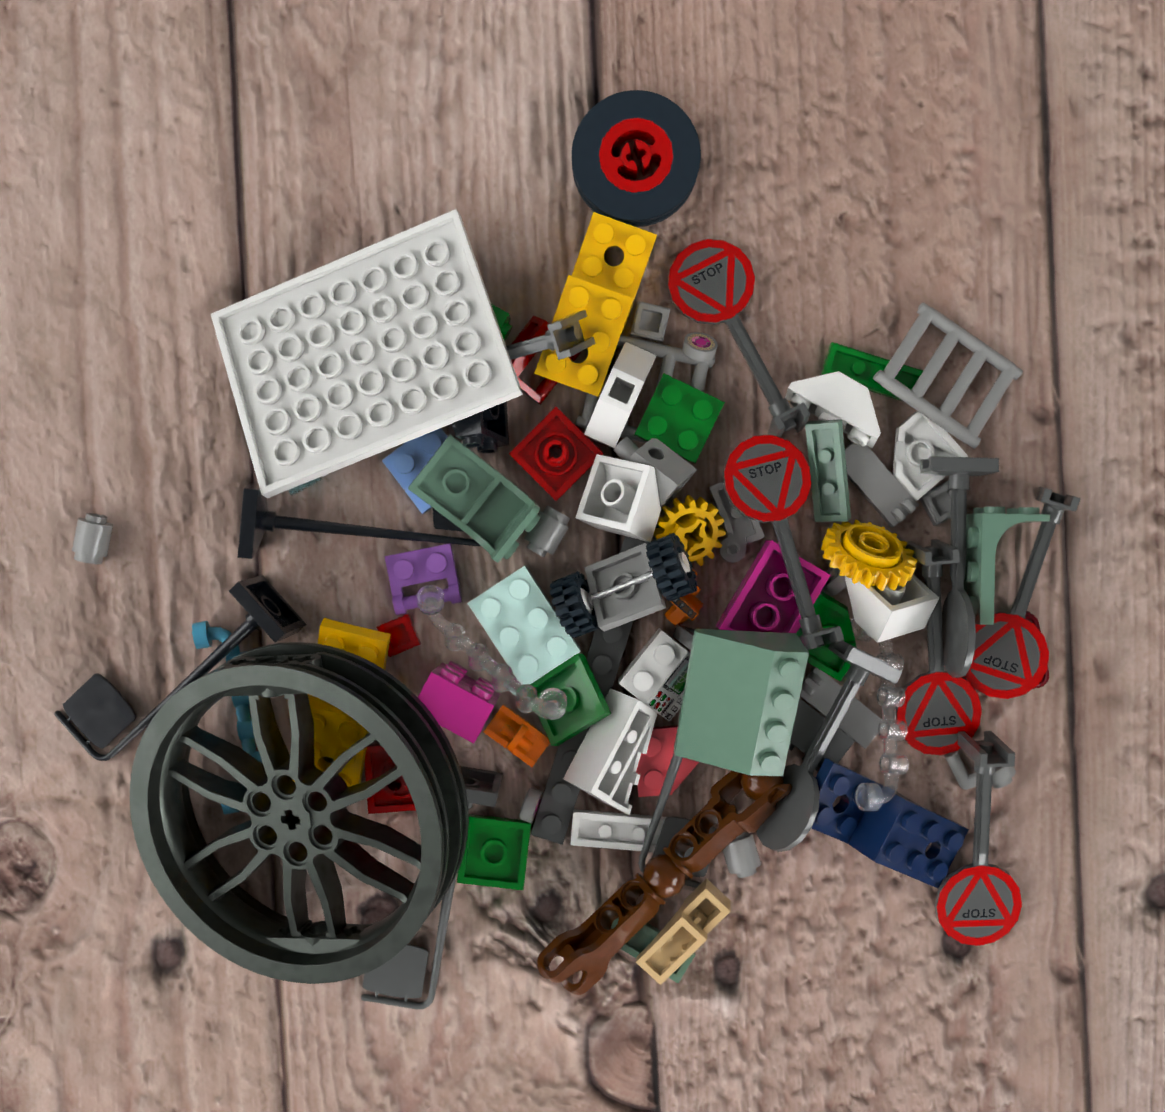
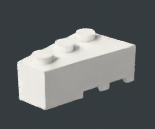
(612, 750)

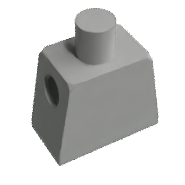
(670, 469)

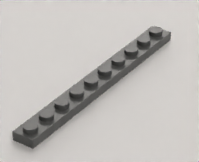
(559, 795)

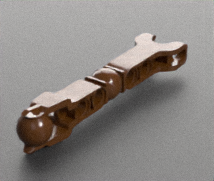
(663, 876)

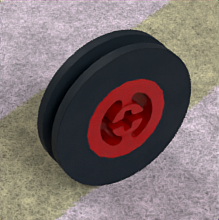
(673, 146)

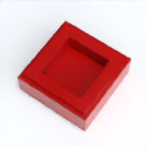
(402, 634)

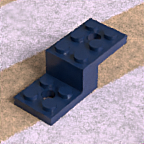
(893, 834)

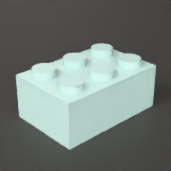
(524, 626)

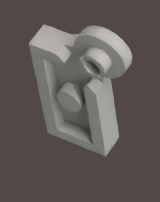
(737, 527)

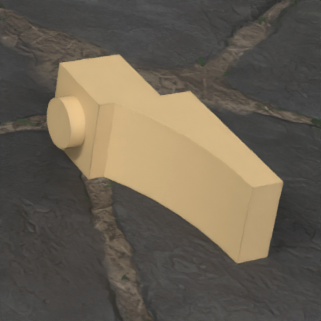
(684, 931)

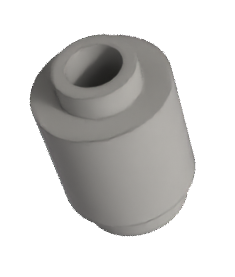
(547, 532)
(92, 538)
(742, 856)

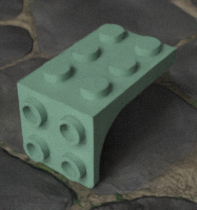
(476, 498)
(982, 536)

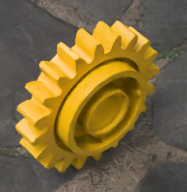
(868, 554)

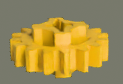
(689, 525)

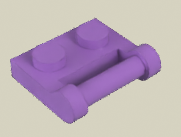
(422, 567)

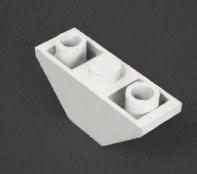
(619, 394)
(838, 397)

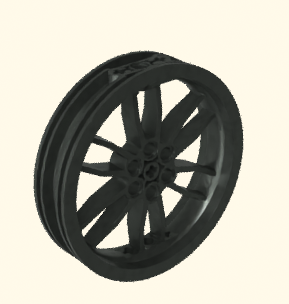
(295, 816)

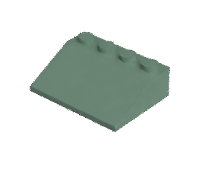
(741, 700)

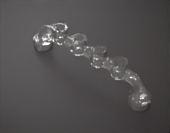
(551, 702)
(870, 795)

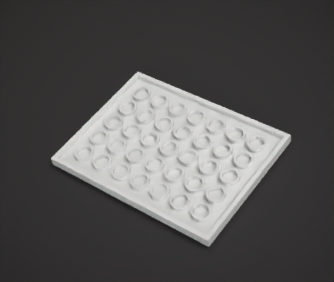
(364, 354)

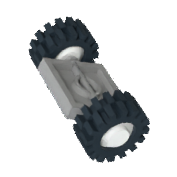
(624, 587)

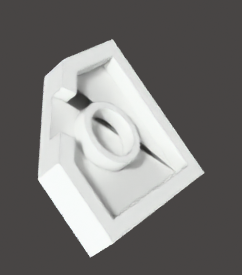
(918, 440)

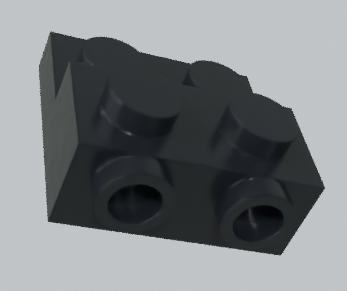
(485, 429)

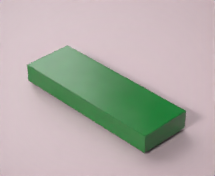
(863, 367)

